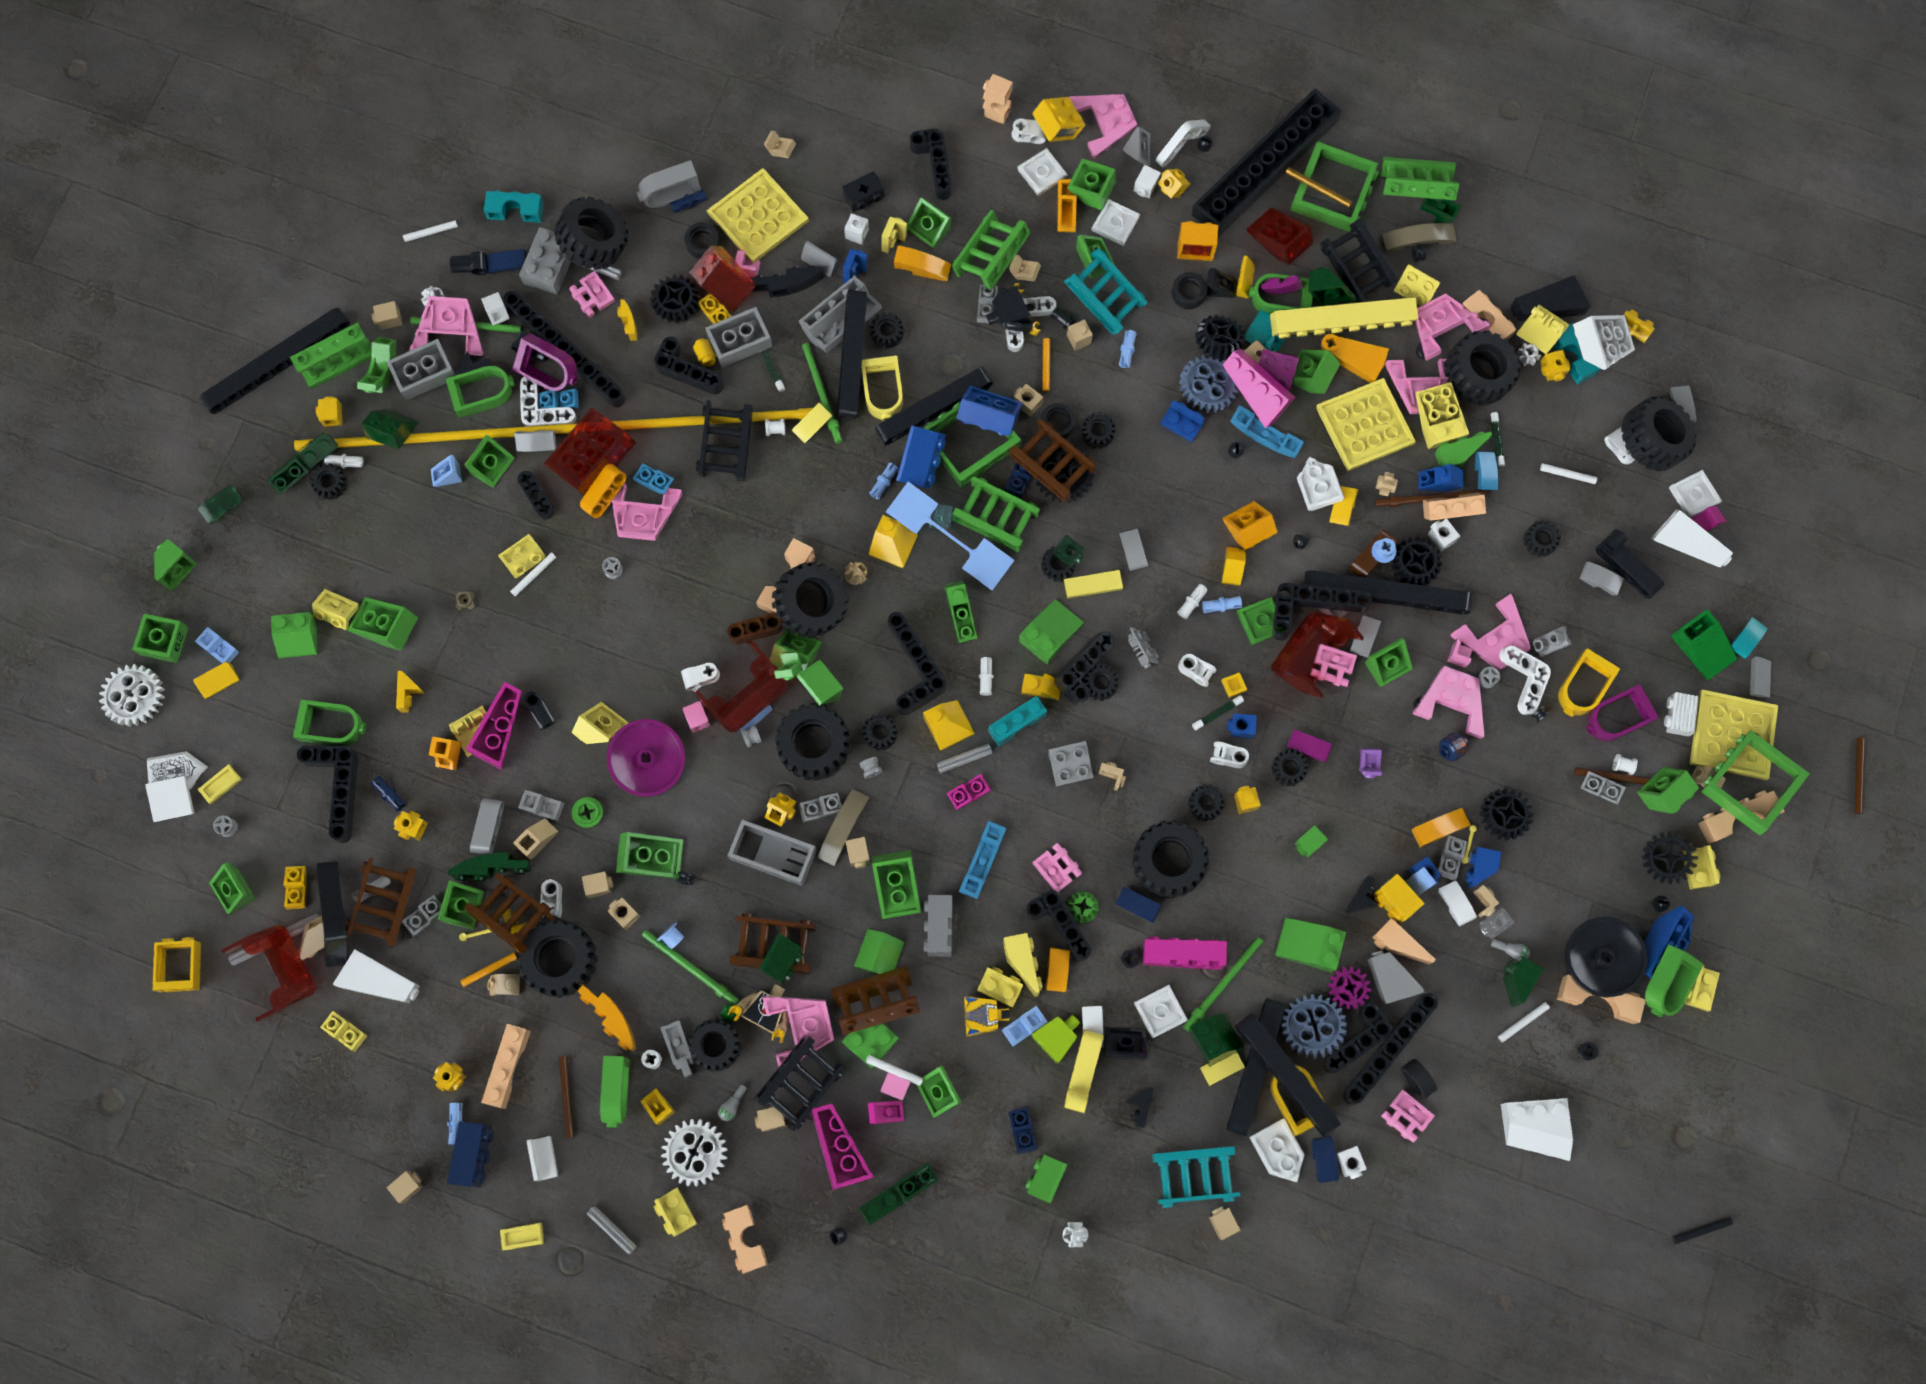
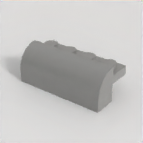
(826, 321)

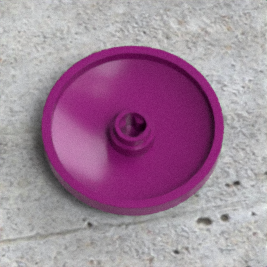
(645, 758)

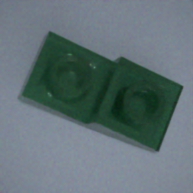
(219, 503)

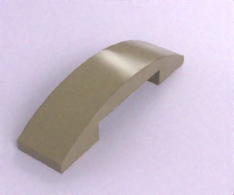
(1419, 234)
(842, 827)

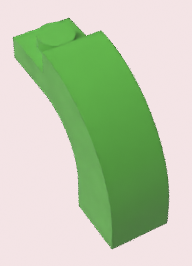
(379, 373)

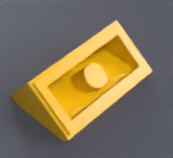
(1245, 277)
(216, 680)

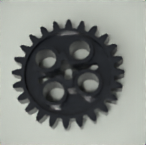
(1080, 485)

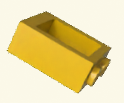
(159, 965)

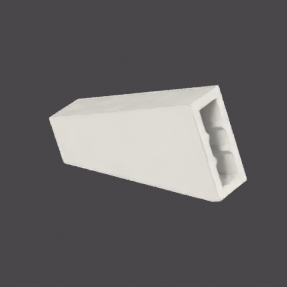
(1688, 537)
(372, 978)

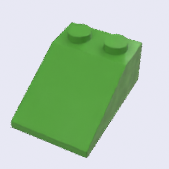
(383, 623)
(1050, 631)
(649, 855)
(896, 884)
(1310, 944)

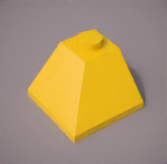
(892, 542)
(948, 724)

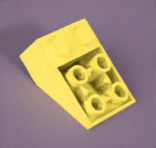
(1440, 415)
(1019, 957)

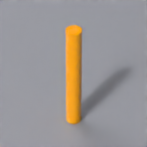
(1046, 365)
(489, 969)

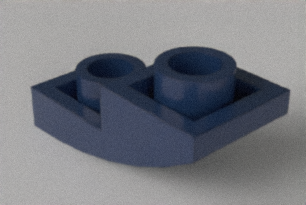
(506, 260)
(1018, 481)
(1138, 904)
(1022, 1130)
(1325, 1157)

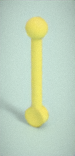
(1473, 828)
(463, 937)

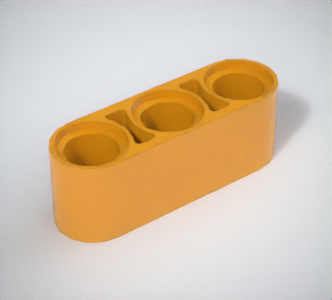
(603, 491)

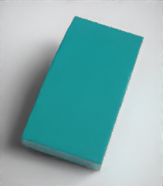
(1748, 637)

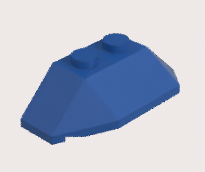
(1671, 929)

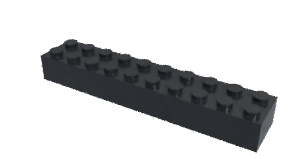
(1267, 161)

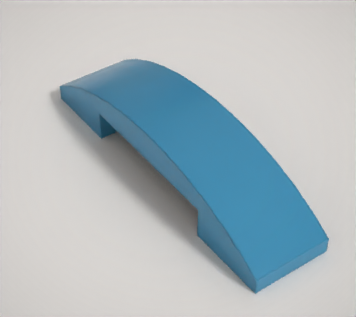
(1269, 436)
(982, 860)

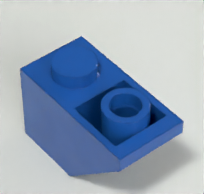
(1441, 478)
(1483, 864)

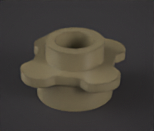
(461, 596)

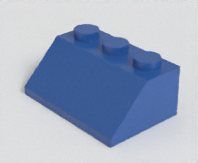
(989, 411)
(921, 457)

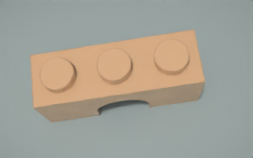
(996, 98)
(1481, 305)
(1454, 507)
(748, 1257)

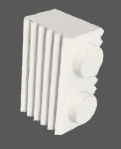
(1681, 714)

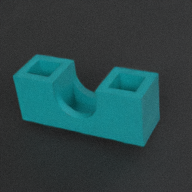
(499, 203)
(1581, 369)
(1012, 723)

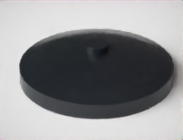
(1605, 957)

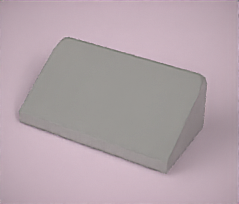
(815, 256)
(1760, 677)

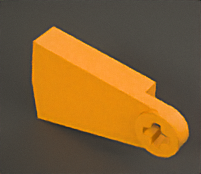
(1358, 357)

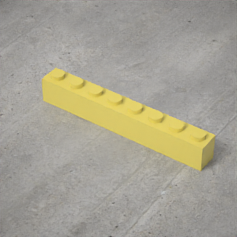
(1344, 316)

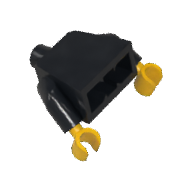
(1012, 311)

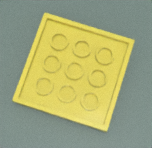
(758, 215)
(1365, 424)
(1721, 722)

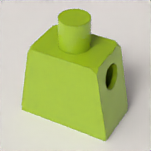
(1056, 1037)

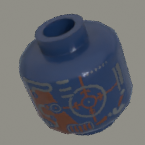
(1453, 747)

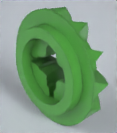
(579, 808)
(1088, 914)

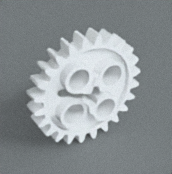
(145, 704)
(711, 1160)

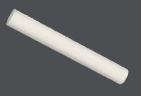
(429, 231)
(1568, 473)
(533, 574)
(1523, 1022)
(894, 1070)

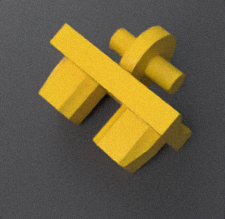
(1637, 327)

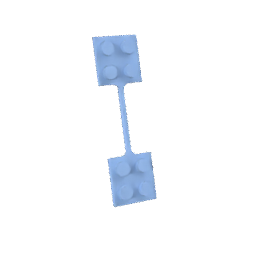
(915, 509)

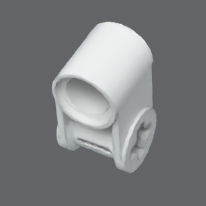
(1030, 131)
(1617, 445)
(1198, 669)
(698, 677)
(1227, 756)
(552, 900)

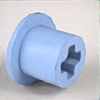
(1384, 550)
(671, 936)

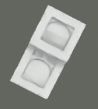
(1458, 903)
(1093, 1019)

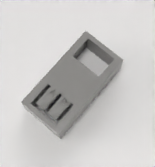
(774, 853)

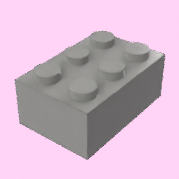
(545, 263)
(738, 337)
(421, 369)

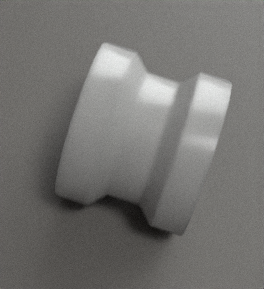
(610, 564)
(1491, 674)
(751, 736)
(870, 767)
(222, 823)

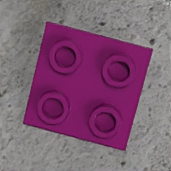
(1279, 366)

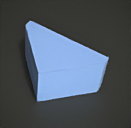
(446, 472)

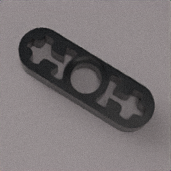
(537, 502)

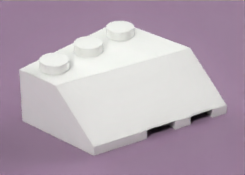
(1604, 339)
(1539, 1127)

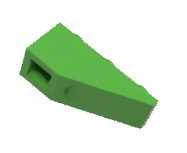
(1461, 450)
(960, 611)

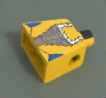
(983, 1015)

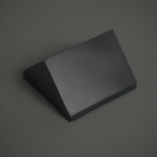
(1125, 1043)

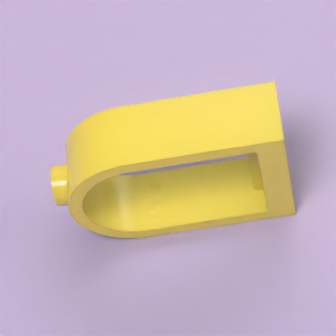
(880, 365)

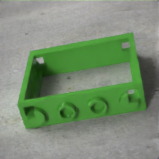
(1325, 215)
(980, 466)
(1737, 809)

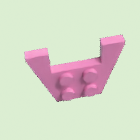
(1112, 116)
(448, 316)
(1441, 316)
(1409, 386)
(643, 519)
(1507, 634)
(1457, 692)
(806, 1018)

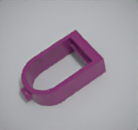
(523, 359)
(1641, 703)

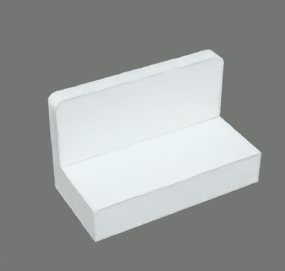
(542, 1158)

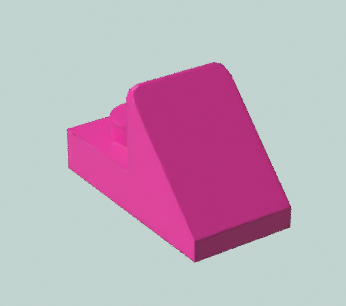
(1709, 518)
(886, 1112)

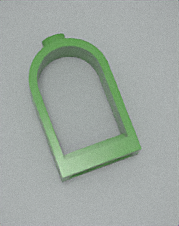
(1259, 304)
(472, 376)
(304, 720)
(1663, 976)
(614, 1090)

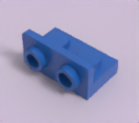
(854, 262)
(1183, 421)

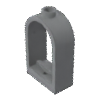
(668, 185)

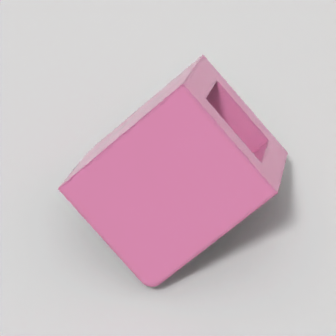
(746, 265)
(1460, 654)
(696, 717)
(895, 1086)

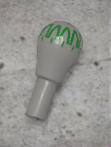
(1514, 950)
(729, 1109)

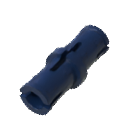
(688, 201)
(388, 793)

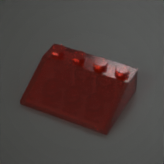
(588, 450)

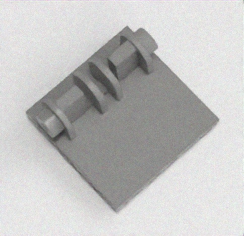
(1141, 639)
(1070, 763)

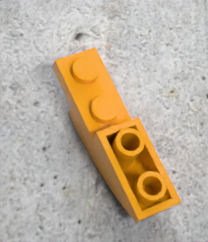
(615, 1021)

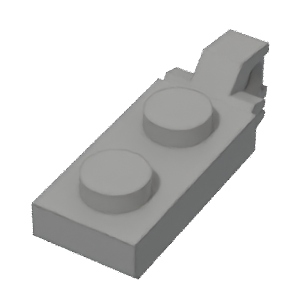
(678, 1047)

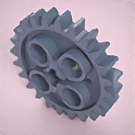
(1204, 397)
(1296, 1030)

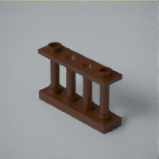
(1048, 478)
(394, 916)
(503, 931)
(742, 959)
(870, 987)

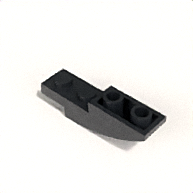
(793, 282)

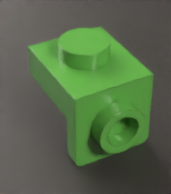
(790, 666)

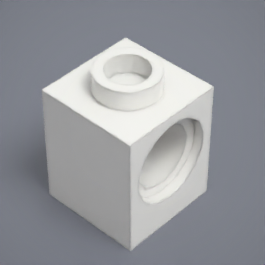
(1147, 181)
(856, 229)
(495, 308)
(1440, 541)
(1354, 1153)

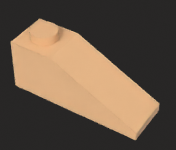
(1398, 941)

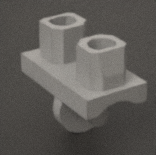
(1551, 642)

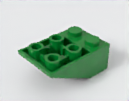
(1705, 644)

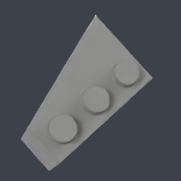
(938, 925)

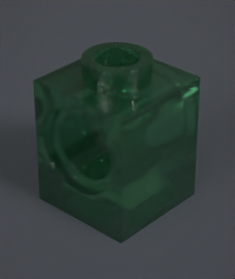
(1068, 543)

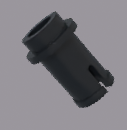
(1062, 318)

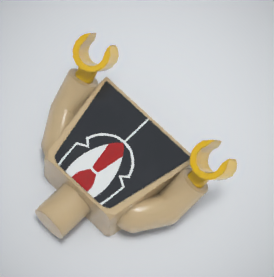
(754, 1011)

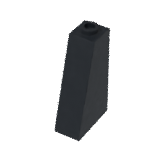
(1560, 298)

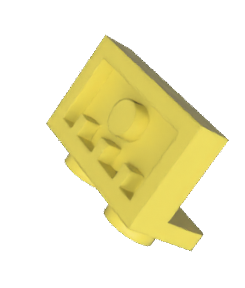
(895, 229)
(522, 556)
(334, 609)
(1705, 873)
(1000, 987)
(1703, 990)
(675, 1212)

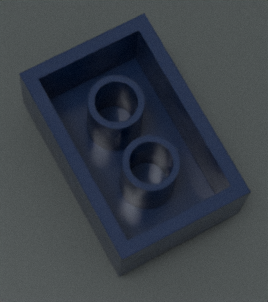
(470, 1154)

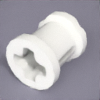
(775, 427)
(1624, 764)
(645, 1057)

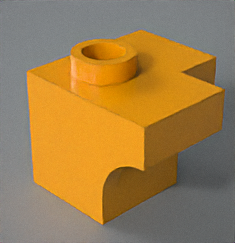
(445, 752)

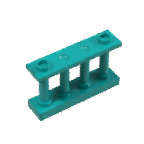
(1088, 296)
(1203, 1157)

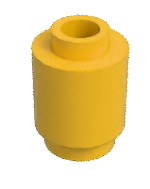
(704, 352)

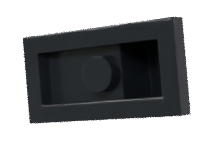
(1220, 284)
(467, 364)
(1360, 901)
(1143, 1101)

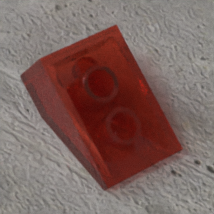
(1281, 235)
(722, 277)

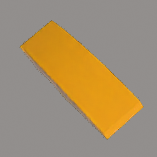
(1066, 207)
(921, 264)
(1440, 827)

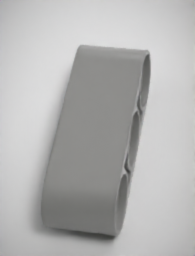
(487, 826)

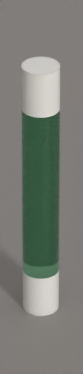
(772, 370)
(1497, 439)
(1218, 712)

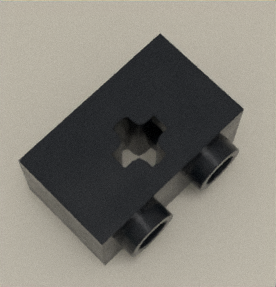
(863, 191)

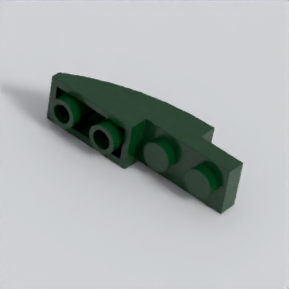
(301, 462)
(482, 866)
(898, 1194)

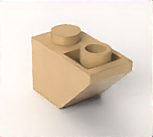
(535, 838)
(312, 938)

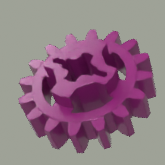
(1351, 996)

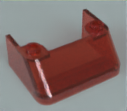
(1299, 653)
(751, 699)
(286, 964)

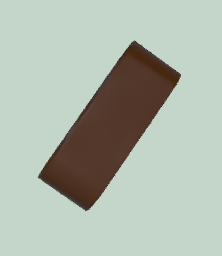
(1365, 561)
(745, 626)

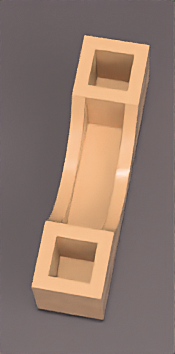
(795, 554)
(1720, 826)
(1625, 1007)
(501, 1076)

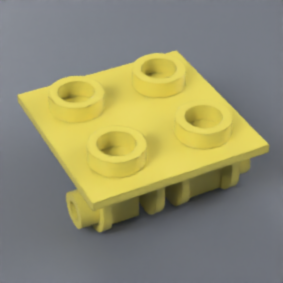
(1416, 284)
(1542, 329)
(467, 726)

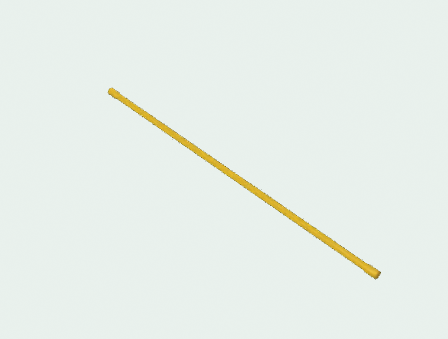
(567, 428)

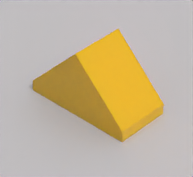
(1234, 566)
(657, 1107)

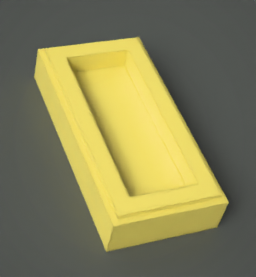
(219, 784)
(1222, 1069)
(522, 1236)

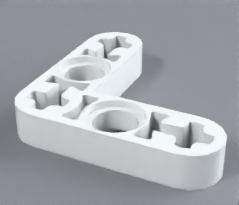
(1188, 130)
(1042, 312)
(539, 414)
(1532, 673)

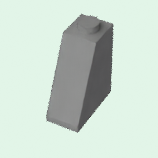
(1392, 978)

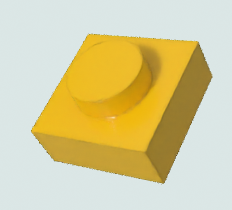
(1234, 685)

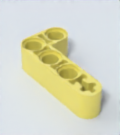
(1083, 1071)

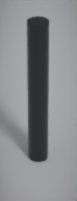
(1702, 1230)

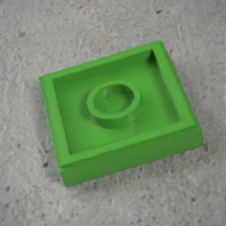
(1258, 620)

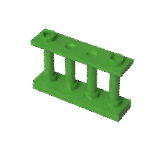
(1419, 178)
(1003, 257)
(333, 356)
(995, 532)

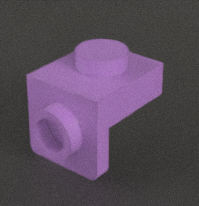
(1370, 762)

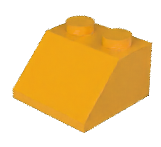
(1250, 525)

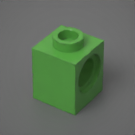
(1310, 842)

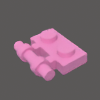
(596, 290)
(1334, 659)
(1053, 872)
(1412, 1111)

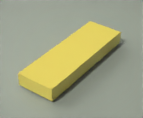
(1093, 584)

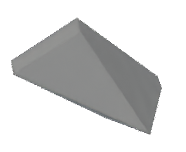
(1139, 146)

